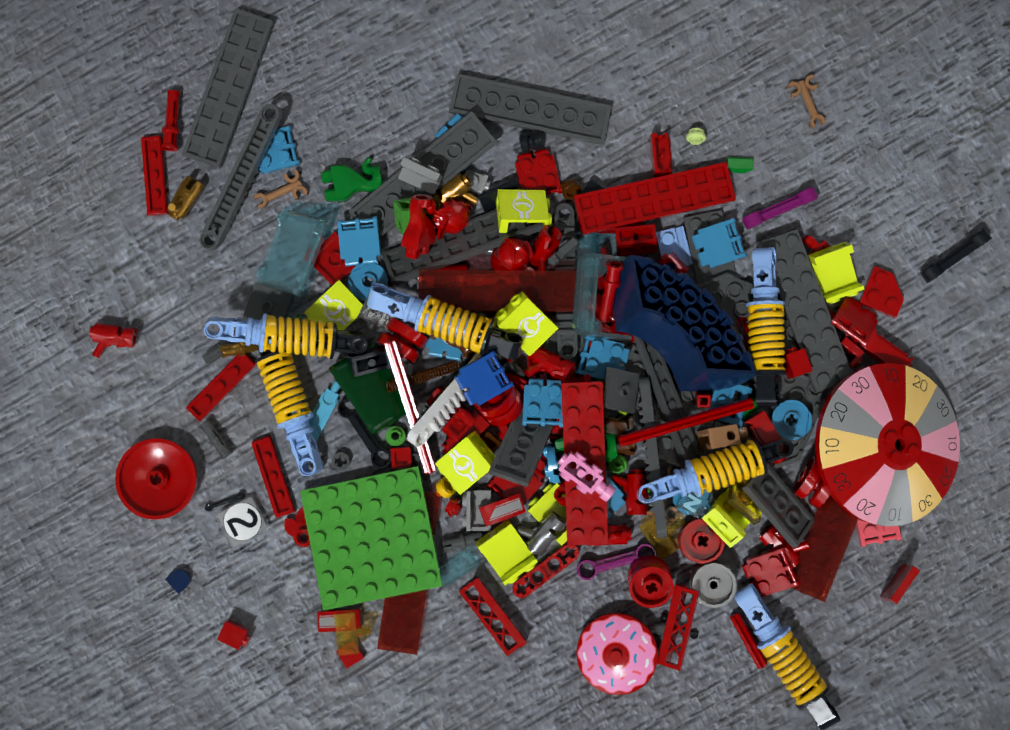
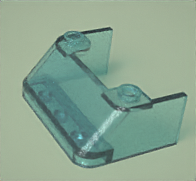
(588, 269)

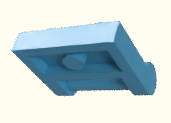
(725, 397)

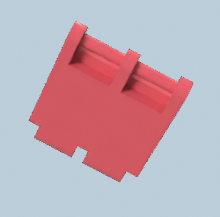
(868, 530)

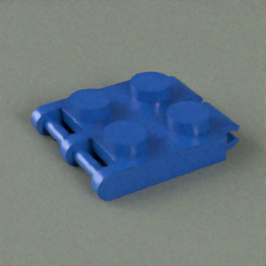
(482, 379)

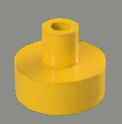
(444, 488)

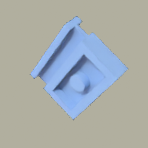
(675, 241)

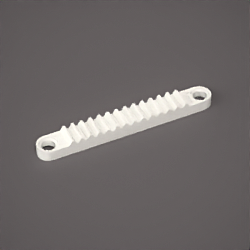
(439, 411)

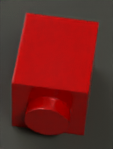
(796, 362)
(234, 635)

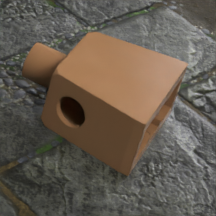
(721, 437)

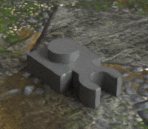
(566, 249)

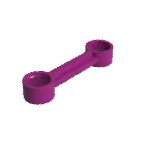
(800, 199)
(613, 562)

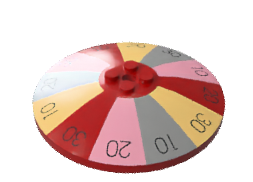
(859, 450)

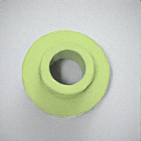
(696, 136)

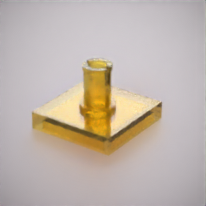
(740, 501)

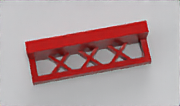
(498, 611)
(673, 625)

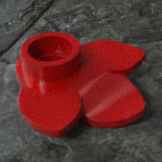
(296, 527)

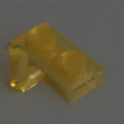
(663, 546)
(348, 633)

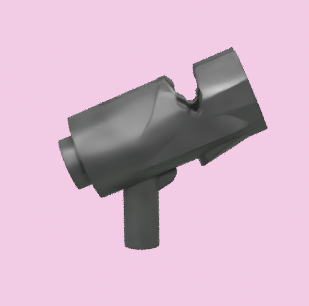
(542, 536)

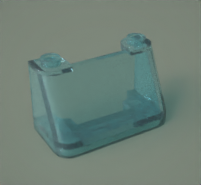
(293, 252)

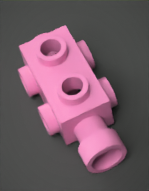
(580, 471)

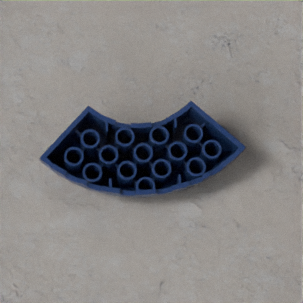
(681, 326)

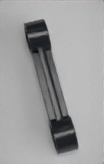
(956, 255)
(365, 434)

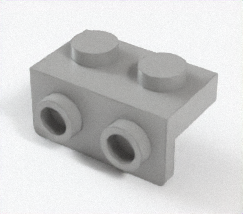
(420, 176)
(472, 500)

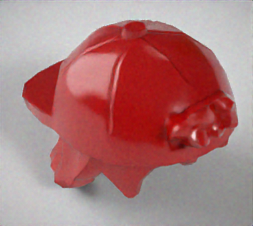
(451, 217)

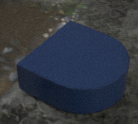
(179, 580)

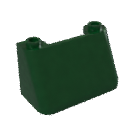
(370, 396)

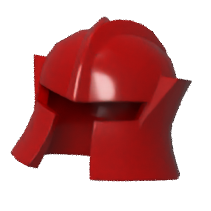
(511, 255)

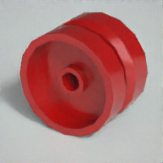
(404, 338)
(503, 407)
(811, 484)
(688, 542)
(650, 581)

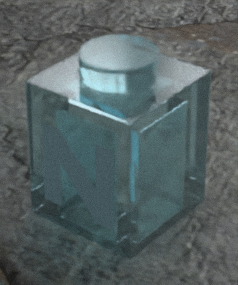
(693, 505)

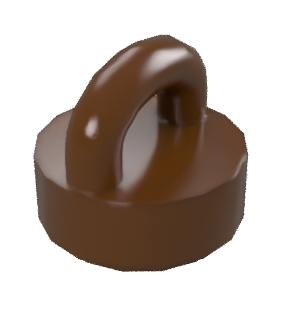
(570, 188)

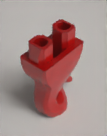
(420, 230)

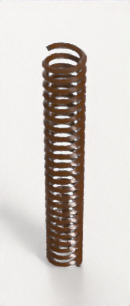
(437, 371)

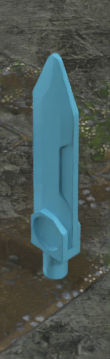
(324, 409)

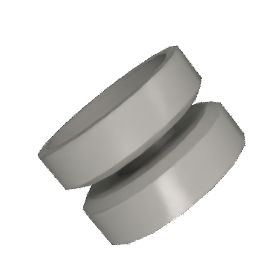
(721, 592)

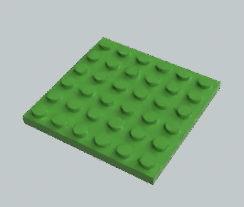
(371, 538)

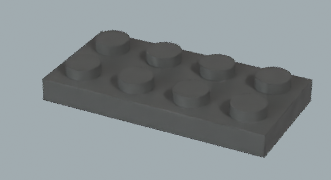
(701, 273)
(521, 451)
(779, 506)

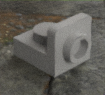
(479, 182)

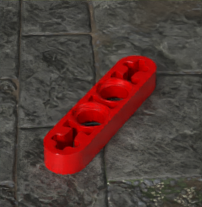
(547, 573)

